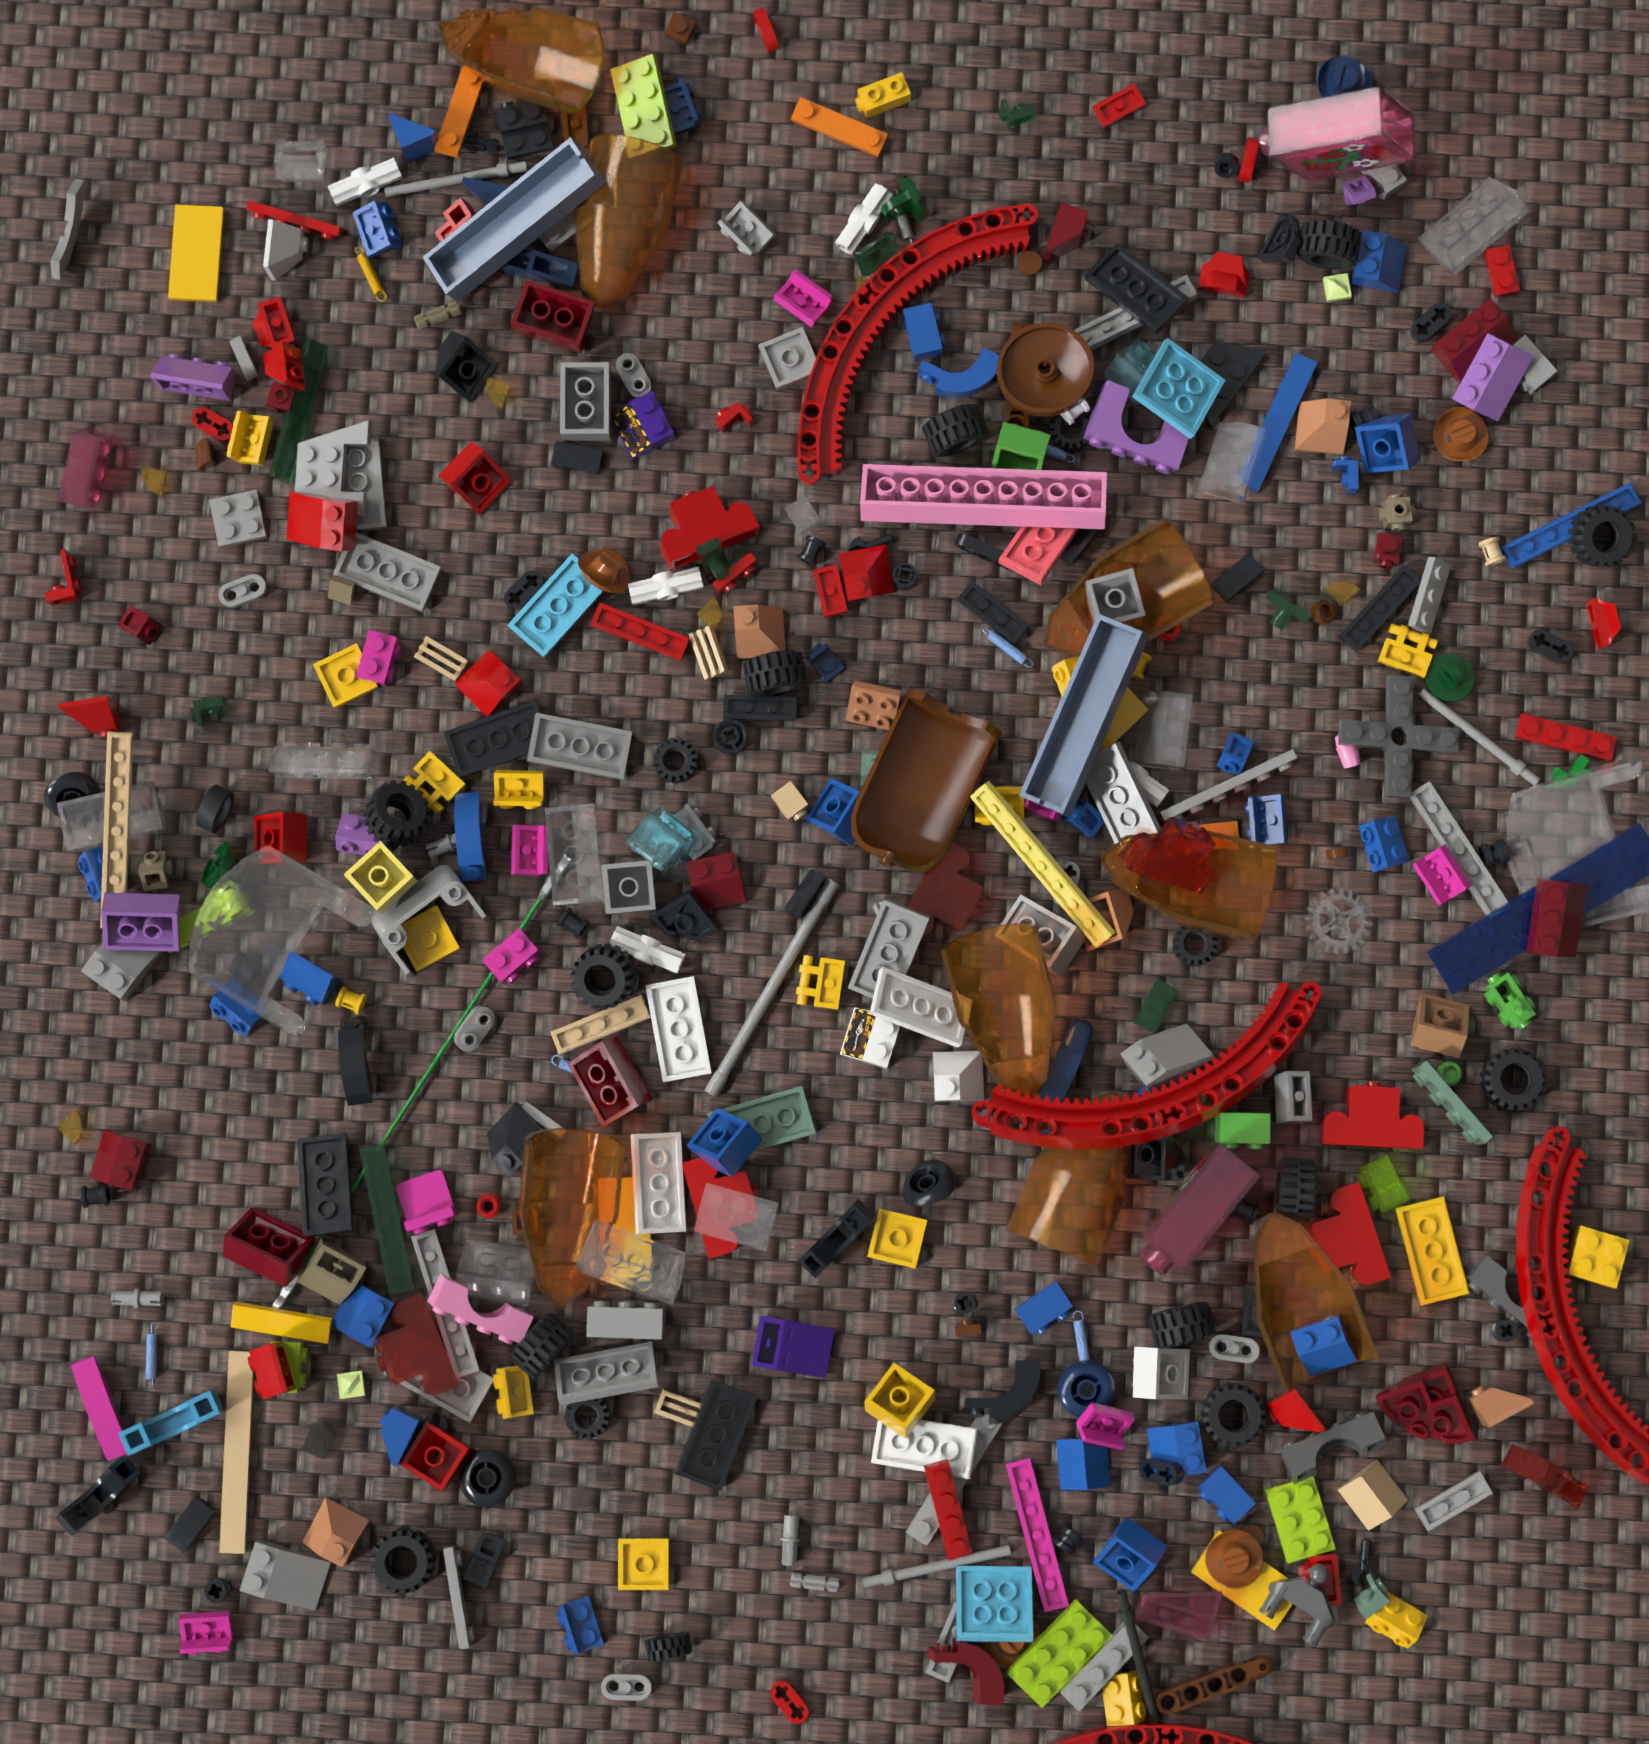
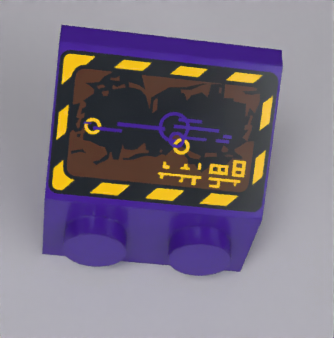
(643, 426)

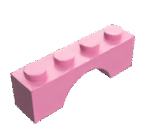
(452, 1298)

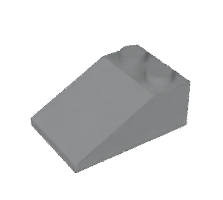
(1059, 937)
(119, 969)
(1166, 1057)
(285, 1575)

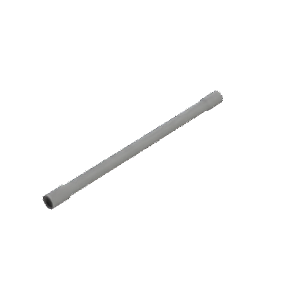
(721, 1075)

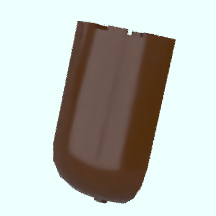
(921, 783)

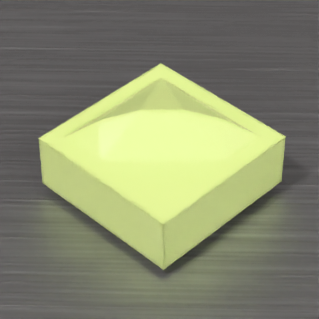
(1337, 287)
(351, 1384)

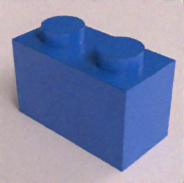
(923, 332)
(1044, 1308)
(1225, 1494)

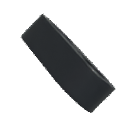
(1427, 318)
(520, 586)
(1547, 651)
(1162, 1467)

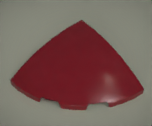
(1428, 1406)

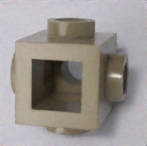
(1391, 518)
(154, 870)

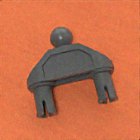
(1306, 1596)

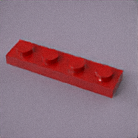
(305, 224)
(640, 632)
(1565, 737)
(947, 1509)

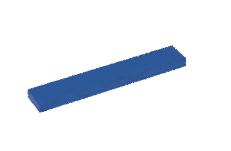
(1281, 413)
(1556, 532)

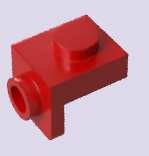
(727, 417)

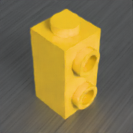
(883, 95)

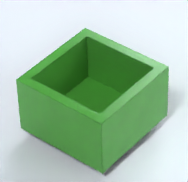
(1020, 448)
(1246, 1128)

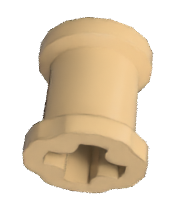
(1492, 551)

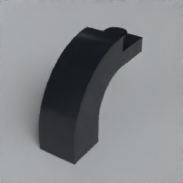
(354, 1061)
(836, 1238)
(1014, 1401)
(98, 1496)

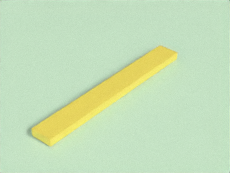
(1042, 864)

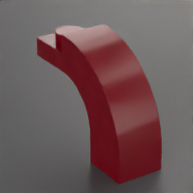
(987, 1677)

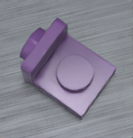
(1358, 191)

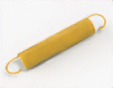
(370, 274)

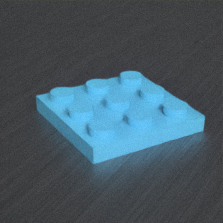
(1178, 388)
(994, 1604)

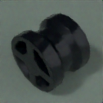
(1067, 1540)

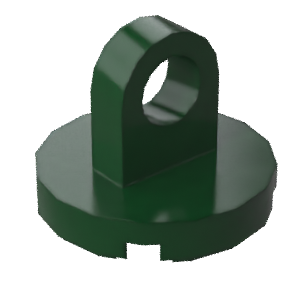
(905, 202)
(1449, 677)
(219, 865)

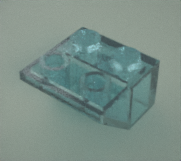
(1130, 366)
(661, 839)

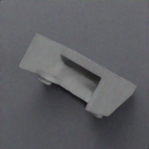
(439, 882)

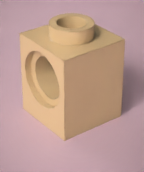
(790, 802)

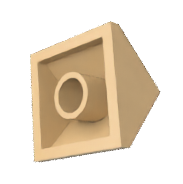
(1373, 1495)

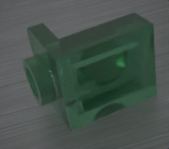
(1019, 115)
(210, 705)

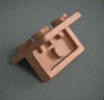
(872, 705)

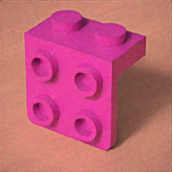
(426, 1202)

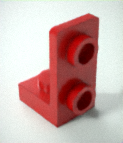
(62, 594)

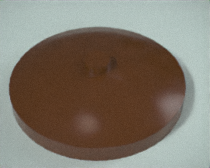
(1045, 369)

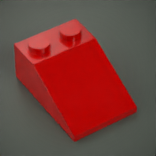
(322, 521)

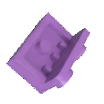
(353, 835)

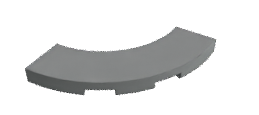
(66, 243)

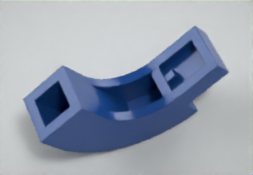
(965, 383)
(468, 835)

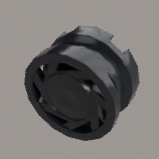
(730, 736)

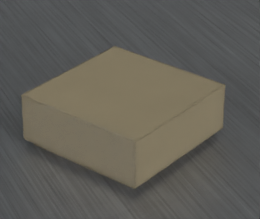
(341, 589)

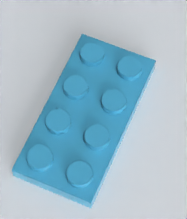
(555, 608)

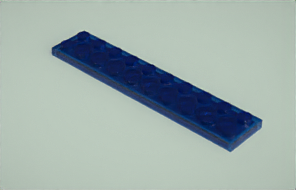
(1506, 929)

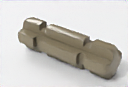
(437, 315)

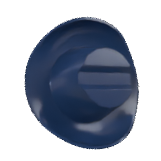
(1342, 76)
(1085, 1384)

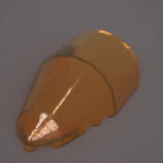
(529, 54)
(626, 216)
(1167, 581)
(1229, 906)
(1005, 1001)
(564, 1187)
(1073, 1198)
(1297, 1287)

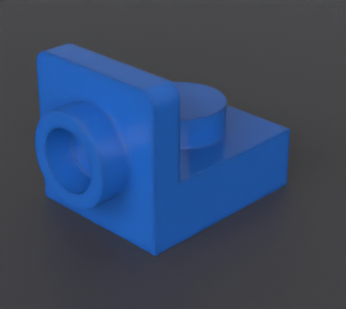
(1350, 477)
(1235, 753)
(1085, 818)

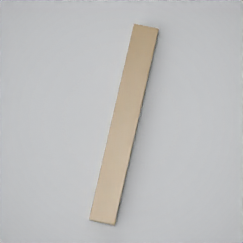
(117, 813)
(236, 1454)

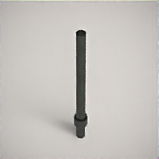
(1127, 1616)

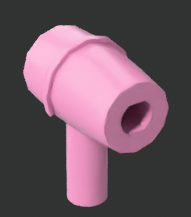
(1348, 754)

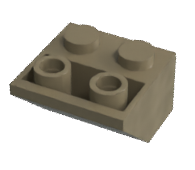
(331, 1272)

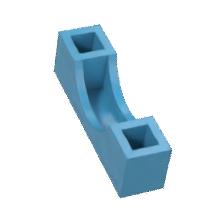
(171, 1422)

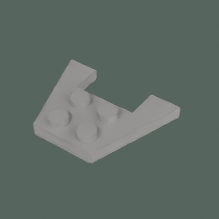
(323, 463)

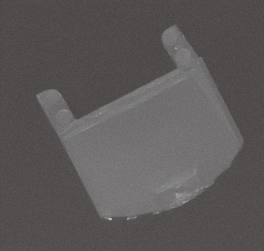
(1563, 822)
(255, 922)

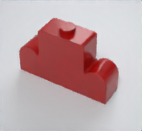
(700, 519)
(1372, 1121)
(697, 1175)
(1351, 1236)

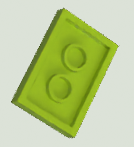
(1299, 1519)

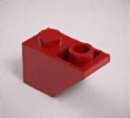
(285, 365)

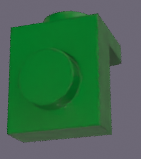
(1579, 764)

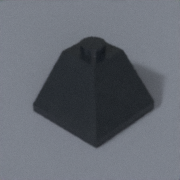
(463, 365)
(507, 1138)
(1156, 1160)

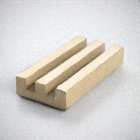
(423, 648)
(711, 670)
(661, 1401)

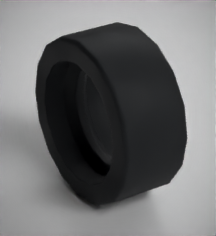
(214, 808)

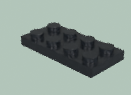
(1136, 288)
(492, 739)
(325, 1185)
(715, 1434)

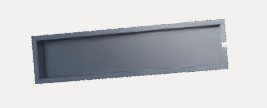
(514, 219)
(1084, 715)

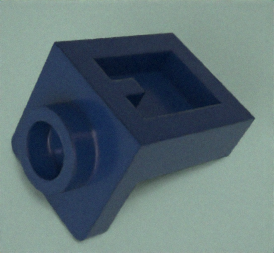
(824, 662)

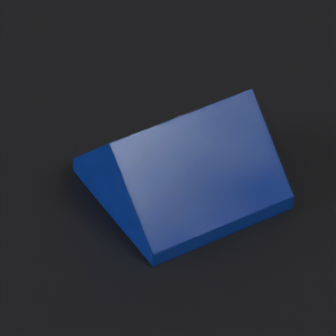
(413, 138)
(1082, 1465)

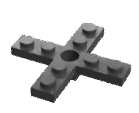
(1415, 737)

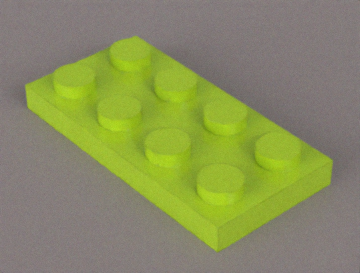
(643, 101)
(1058, 1653)

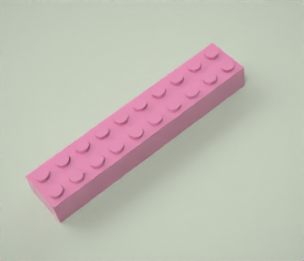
(983, 496)

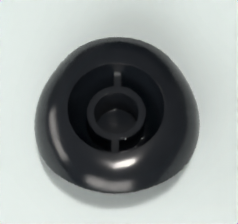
(69, 787)
(928, 1183)
(487, 1477)

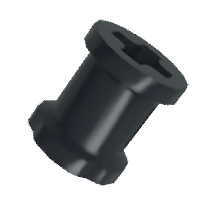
(811, 550)
(572, 922)
(95, 1195)
(1245, 1211)
(957, 1307)
(1512, 1329)
(215, 1597)

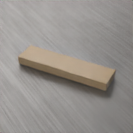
(600, 1025)

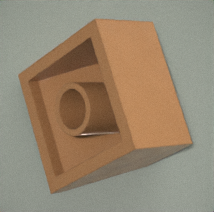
(1440, 1025)

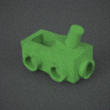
(1514, 1007)

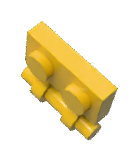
(1405, 657)
(439, 777)
(828, 982)

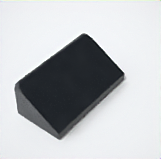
(1237, 577)
(805, 893)

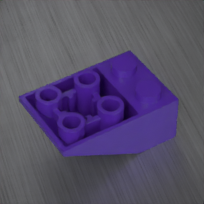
(793, 1347)

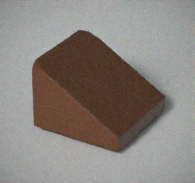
(205, 454)

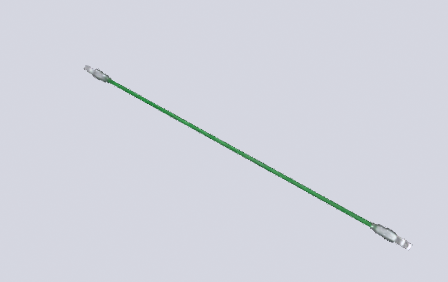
(544, 892)

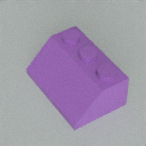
(194, 377)
(1493, 377)
(141, 921)

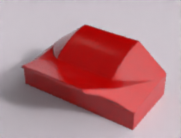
(1224, 275)
(273, 323)
(1604, 621)
(1332, 1585)

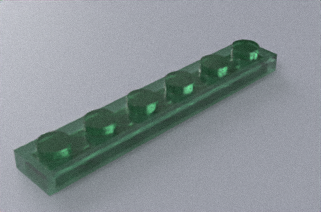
(298, 418)
(386, 1219)

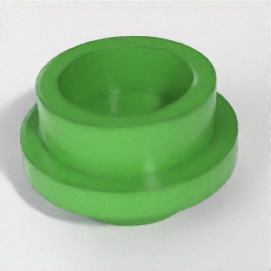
(1450, 1073)

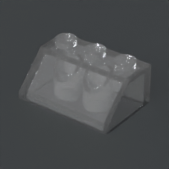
(1233, 461)
(1163, 730)
(736, 1217)
(496, 1272)

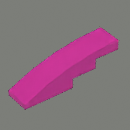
(99, 1406)

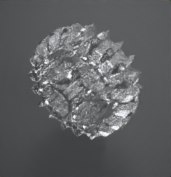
(1345, 929)

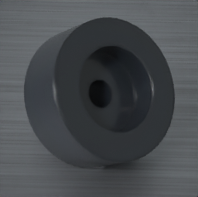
(1226, 165)

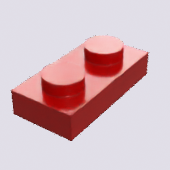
(1119, 106)
(1502, 271)
(744, 567)
(830, 591)

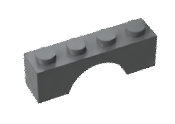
(1489, 1279)
(1361, 1434)

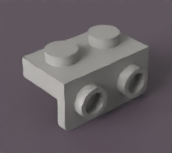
(746, 230)

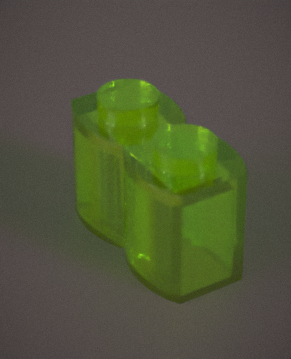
(1382, 1184)

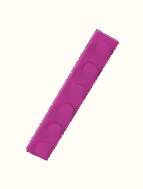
(1037, 1534)

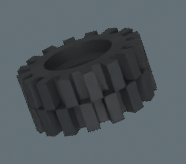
(1065, 442)
(668, 747)
(1189, 958)
(591, 1431)
(668, 1646)

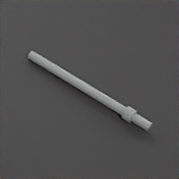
(502, 170)
(1516, 766)
(888, 1576)

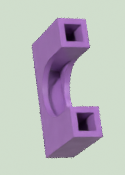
(1107, 431)

